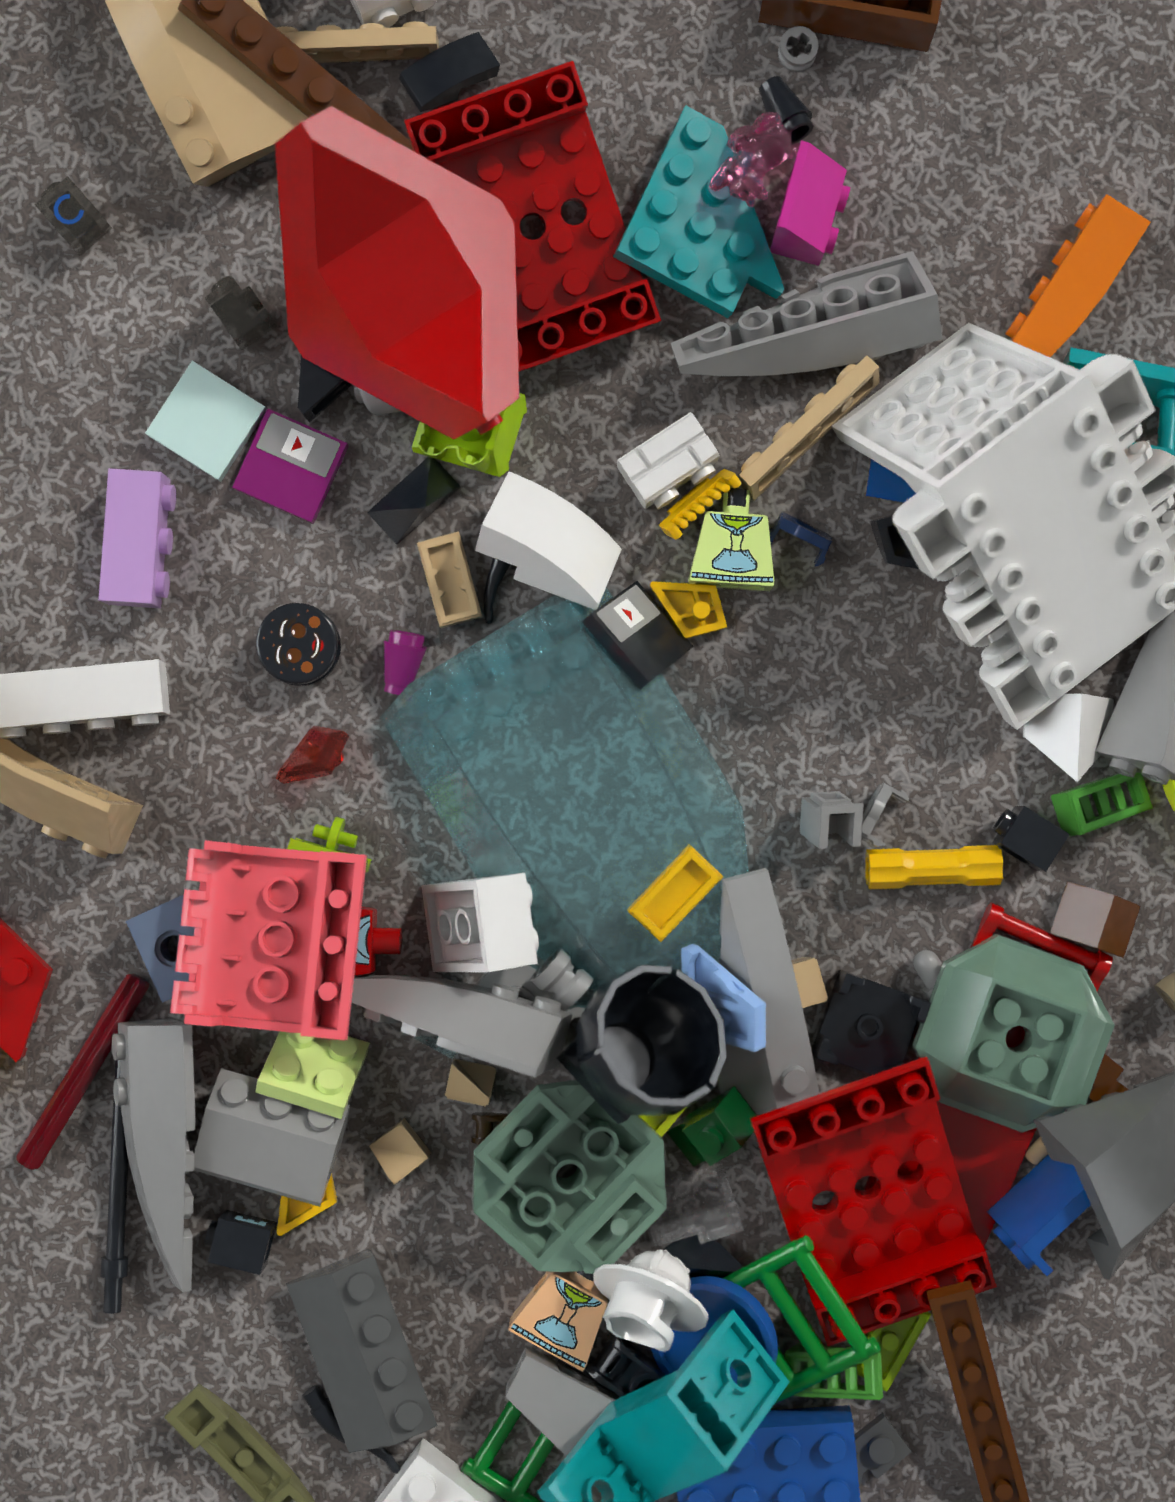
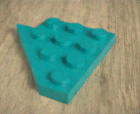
(693, 235)

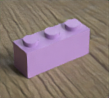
(136, 538)

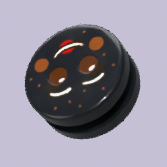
(298, 644)

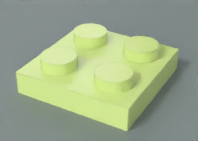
(313, 1071)

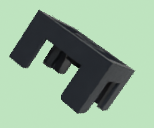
(867, 1024)

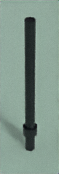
(115, 1265)

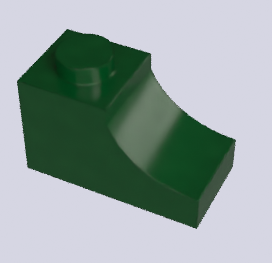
(714, 1128)

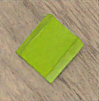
(483, 452)

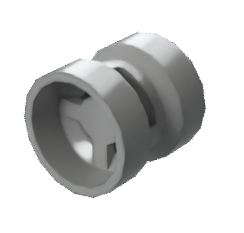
(558, 976)

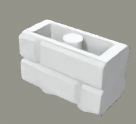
(669, 461)

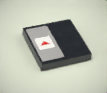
(637, 634)

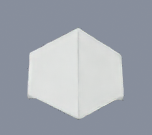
(1071, 731)

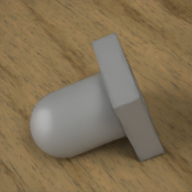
(927, 967)

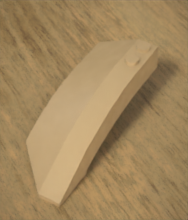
(204, 96)
(65, 802)

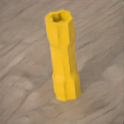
(966, 866)

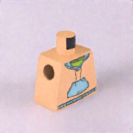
(562, 1316)

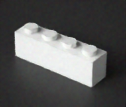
(83, 695)

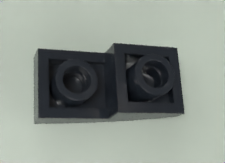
(442, 74)

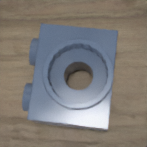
(152, 934)

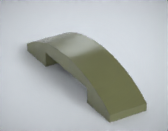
(236, 1447)

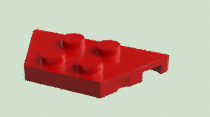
(22, 984)

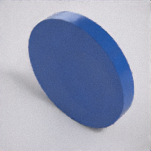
(718, 1298)

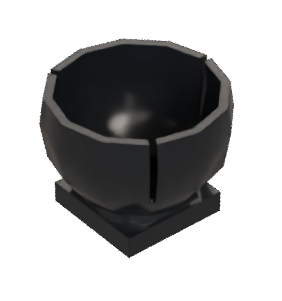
(647, 1043)

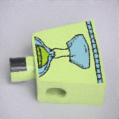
(734, 547)

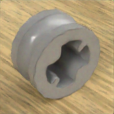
(792, 37)

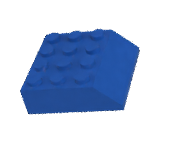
(790, 1459)

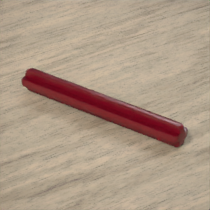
(81, 1072)

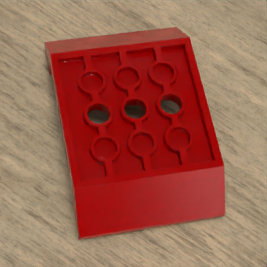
(536, 154)
(902, 1232)

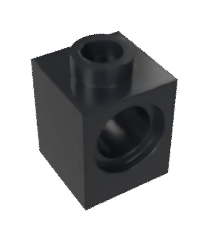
(1029, 837)

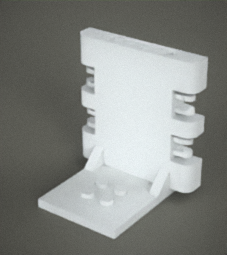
(1030, 504)

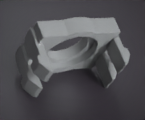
(875, 808)

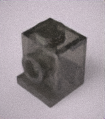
(239, 311)

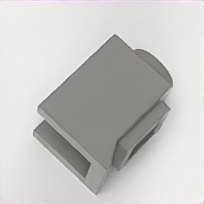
(828, 814)

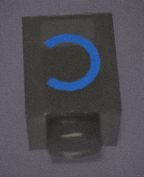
(72, 215)

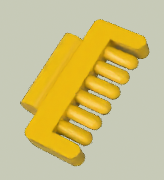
(696, 500)

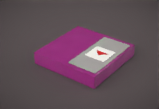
(290, 466)

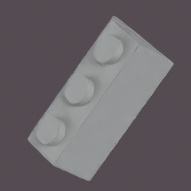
(267, 1141)

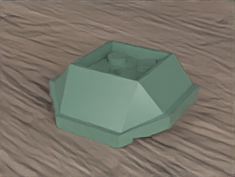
(986, 995)
(573, 1219)

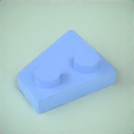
(739, 1007)

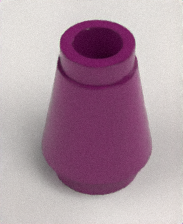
(402, 659)

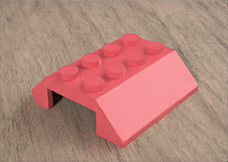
(270, 939)

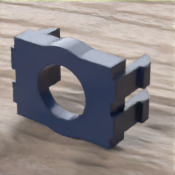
(805, 532)

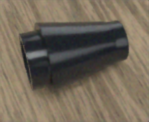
(794, 114)

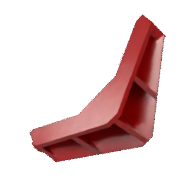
(398, 274)

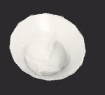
(649, 1299)

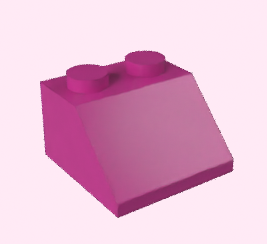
(809, 207)

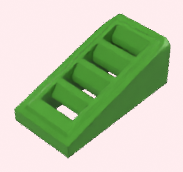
(1075, 810)
(833, 1388)

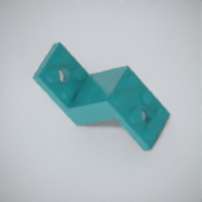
(676, 1426)

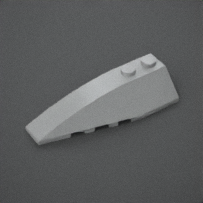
(837, 324)
(759, 957)
(469, 1018)
(156, 1113)

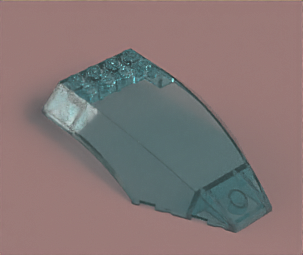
(574, 778)

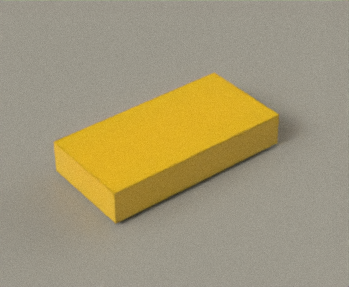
(675, 893)

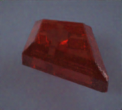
(314, 756)

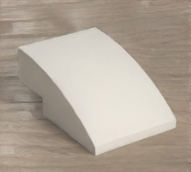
(548, 542)

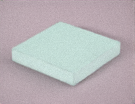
(206, 421)

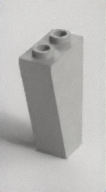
(1143, 722)
(556, 1398)

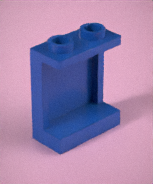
(1039, 1210)

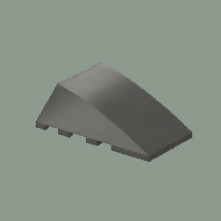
(1123, 1160)

